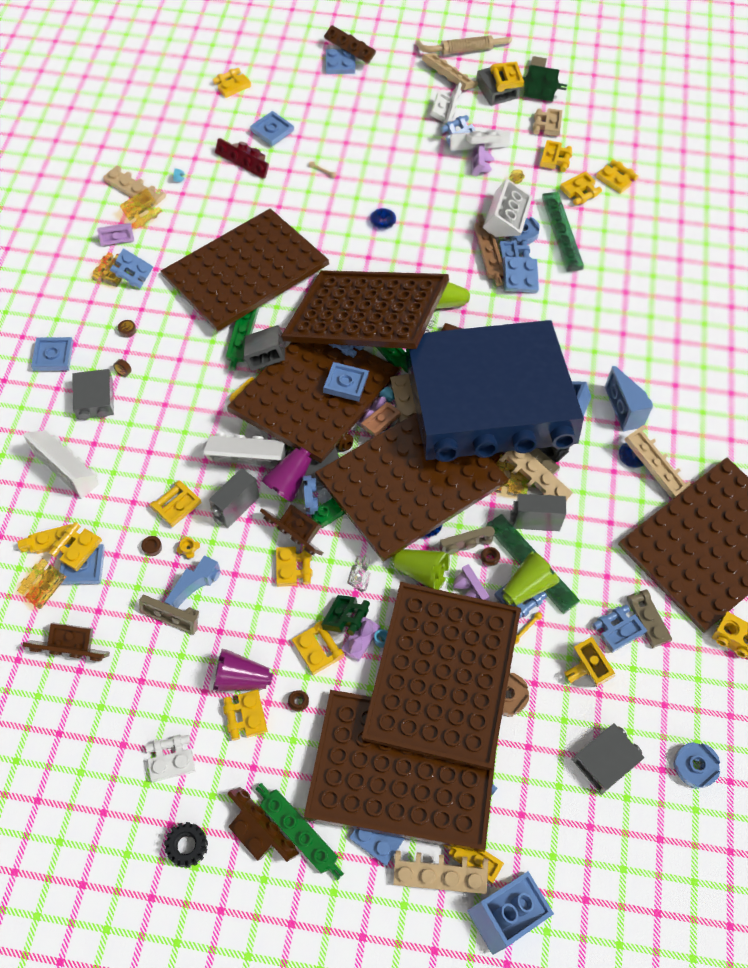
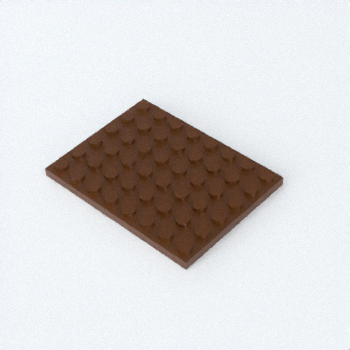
(244, 269)
(367, 309)
(291, 403)
(400, 495)
(699, 545)
(443, 676)
(392, 788)

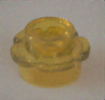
(517, 176)

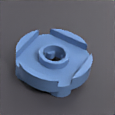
(531, 234)
(310, 501)
(692, 776)

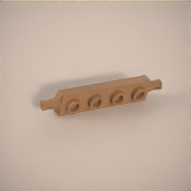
(489, 252)

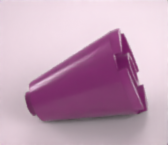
(288, 474)
(240, 673)

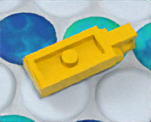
(42, 541)
(475, 859)

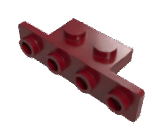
(243, 156)

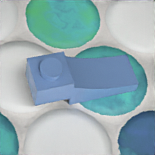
(190, 581)

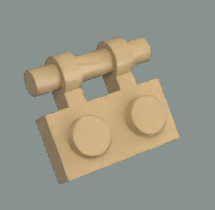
(553, 121)

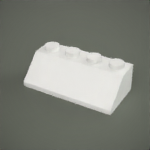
(508, 210)
(245, 450)
(62, 462)

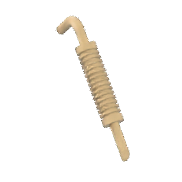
(464, 44)

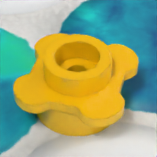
(185, 542)

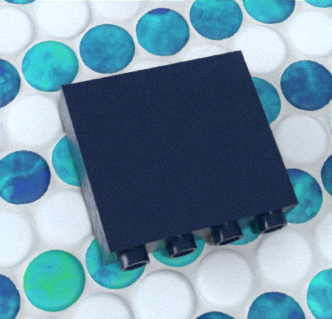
(493, 391)

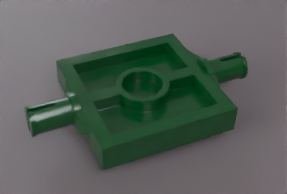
(542, 83)

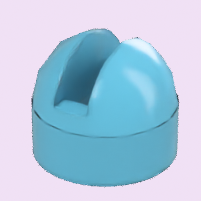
(178, 173)
(388, 393)
(382, 634)

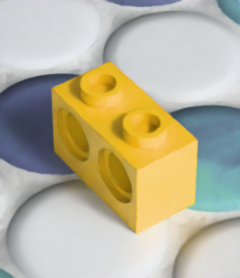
(738, 631)

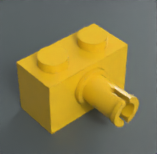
(591, 663)

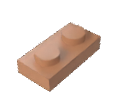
(381, 419)

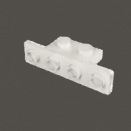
(444, 105)
(491, 138)

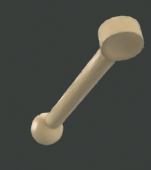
(312, 164)

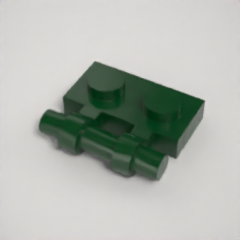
(340, 613)

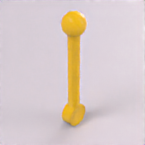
(538, 615)

